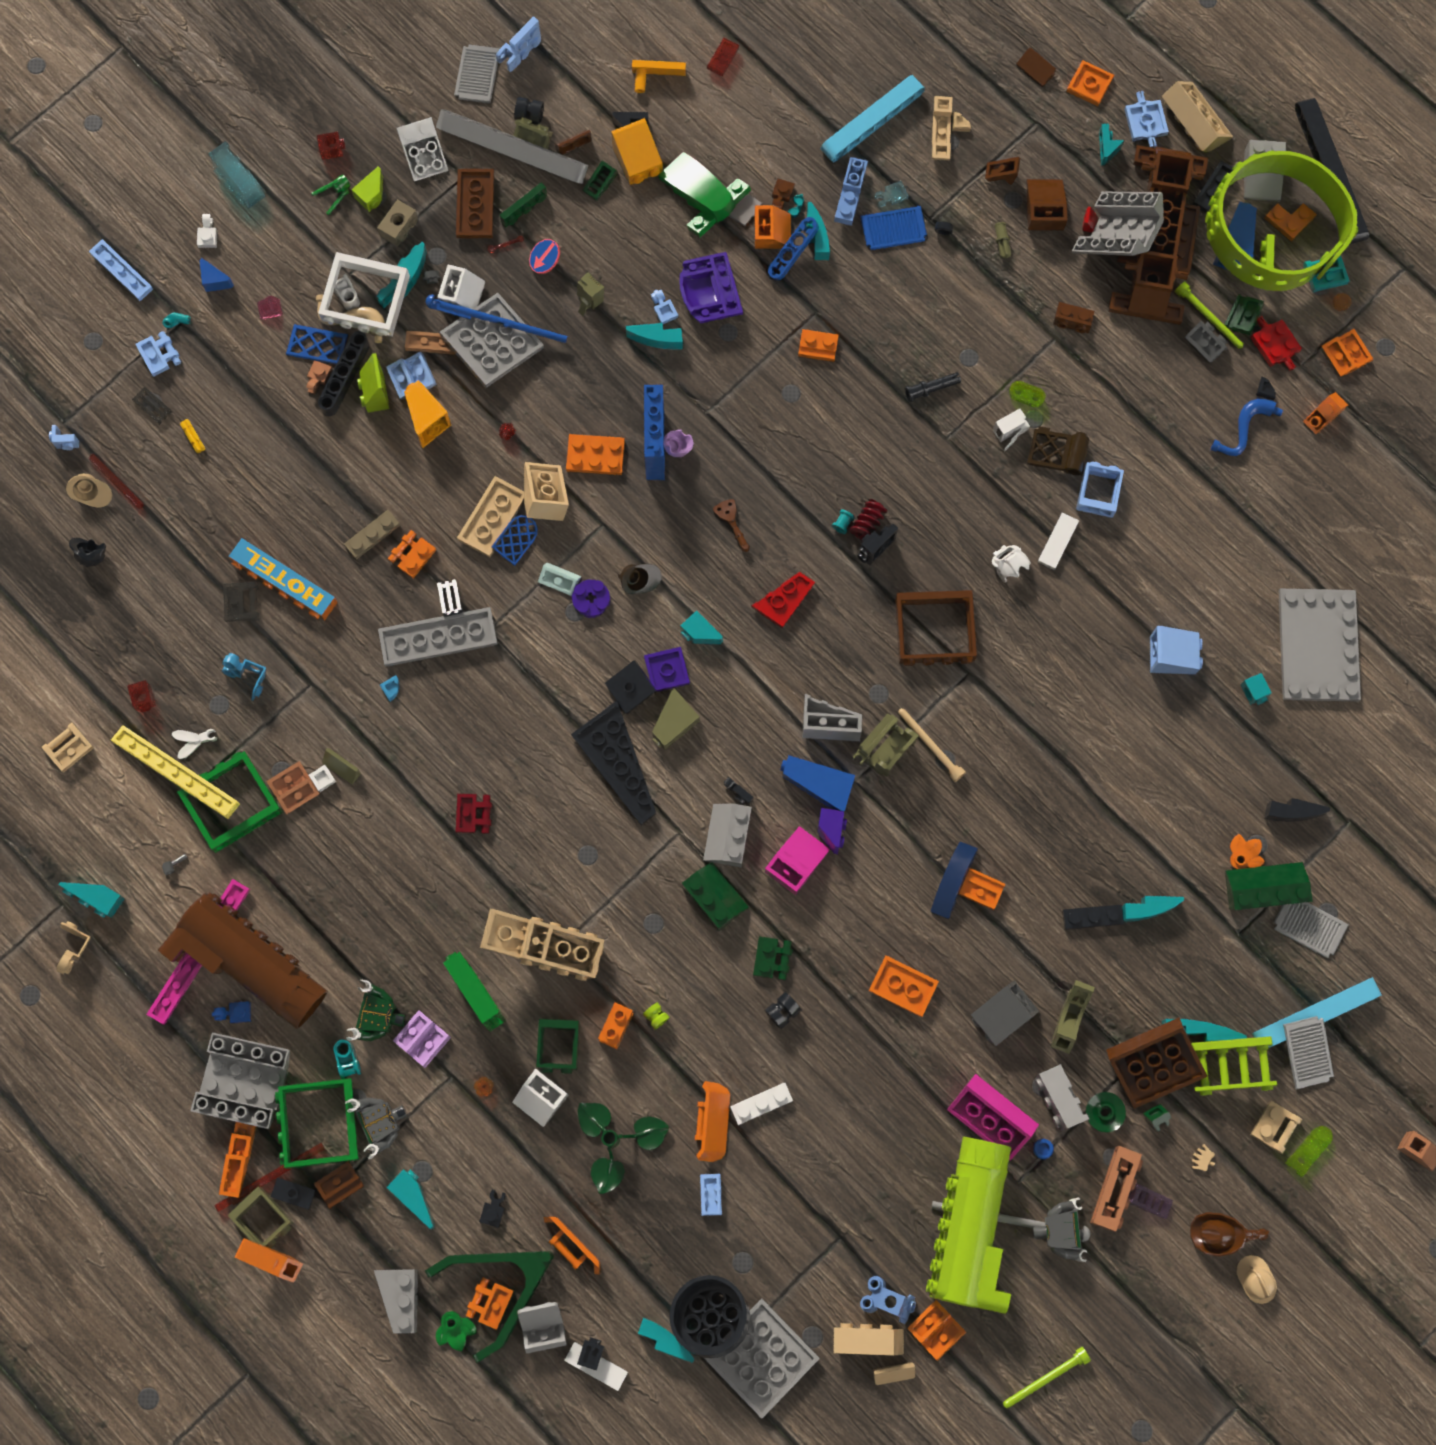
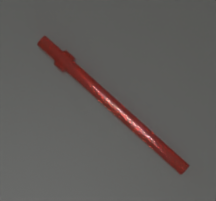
(267, 1178)

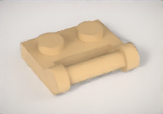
(71, 751)
(1269, 1124)

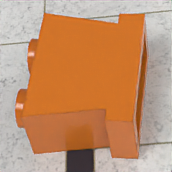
(615, 1025)

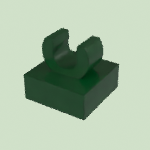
(1157, 1116)

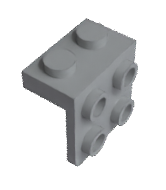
(542, 1327)

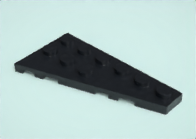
(612, 753)

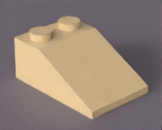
(544, 491)

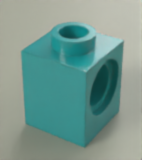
(1256, 689)

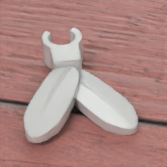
(193, 739)

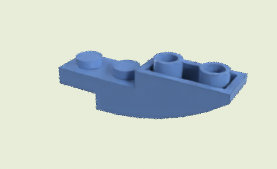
(851, 191)

